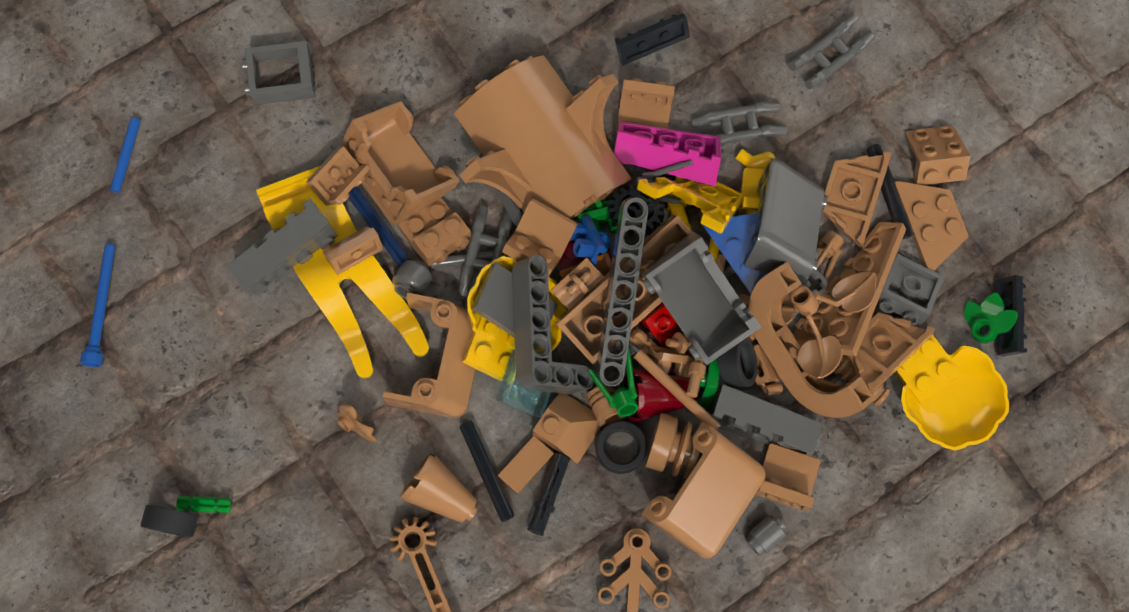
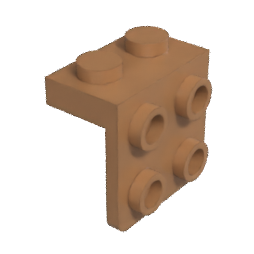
(645, 103)
(939, 155)

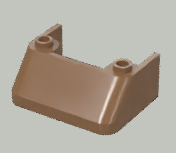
(452, 389)

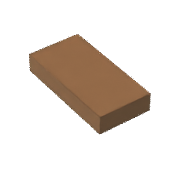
(525, 465)

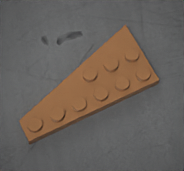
(849, 328)

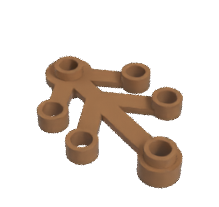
(635, 575)

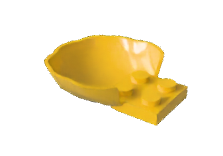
(491, 346)
(953, 396)

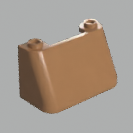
(399, 172)
(711, 495)

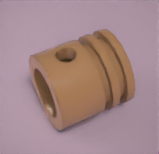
(600, 406)

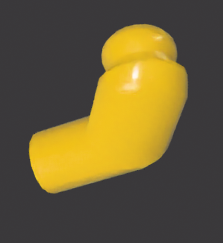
(758, 161)

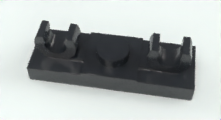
(652, 38)
(1011, 292)

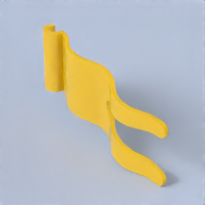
(323, 283)

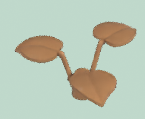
(823, 355)

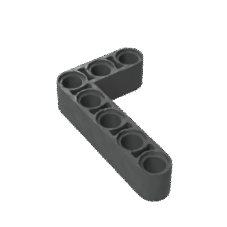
(533, 334)

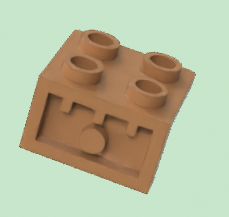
(541, 233)
(789, 477)

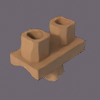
(577, 283)
(676, 353)

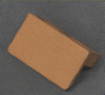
(353, 249)

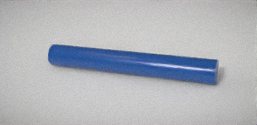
(125, 155)

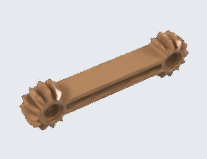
(436, 597)

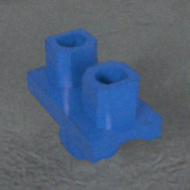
(589, 241)

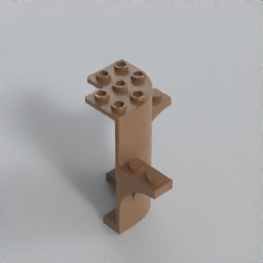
(542, 138)

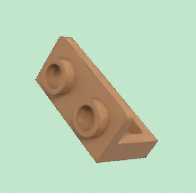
(337, 177)

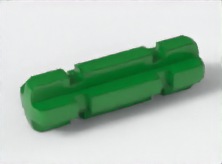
(204, 504)

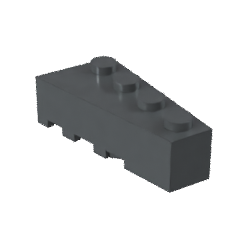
(283, 249)
(764, 421)

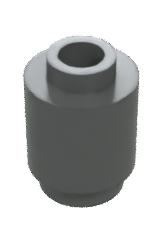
(766, 535)

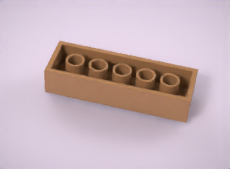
(585, 319)

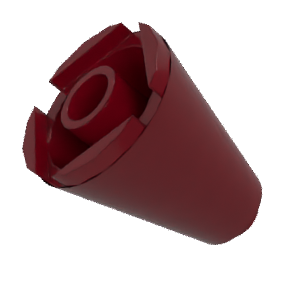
(653, 396)

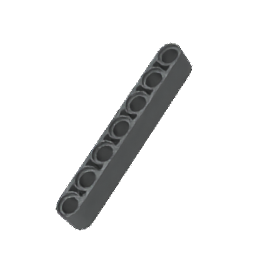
(626, 304)

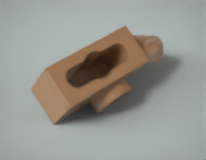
(766, 374)

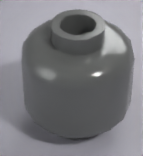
(411, 278)

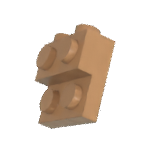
(435, 232)

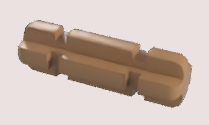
(643, 343)

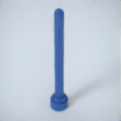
(92, 355)

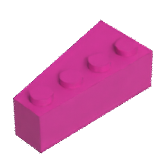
(664, 147)

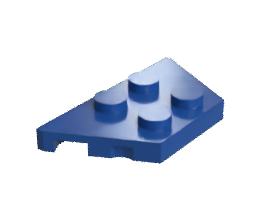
(735, 244)

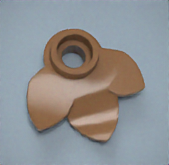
(351, 420)

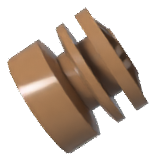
(672, 447)

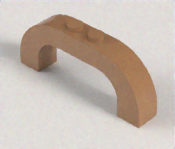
(783, 350)

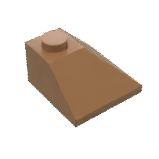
(567, 427)

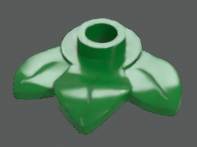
(990, 314)

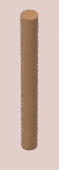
(676, 390)

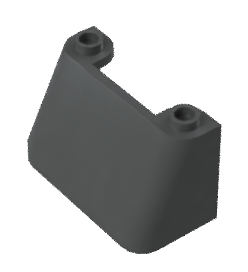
(786, 221)
(700, 299)

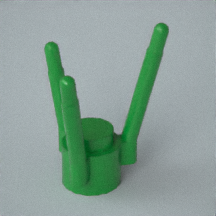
(623, 398)

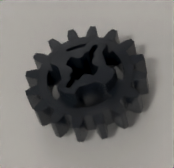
(655, 209)

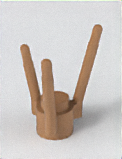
(829, 247)

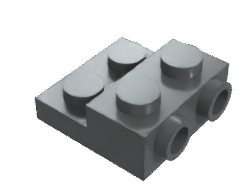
(910, 290)

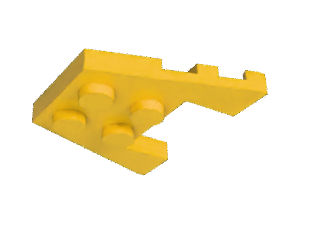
(716, 202)

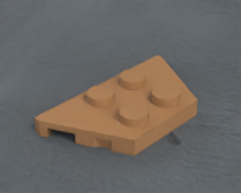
(854, 193)
(934, 221)
(886, 348)

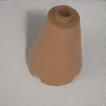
(439, 491)

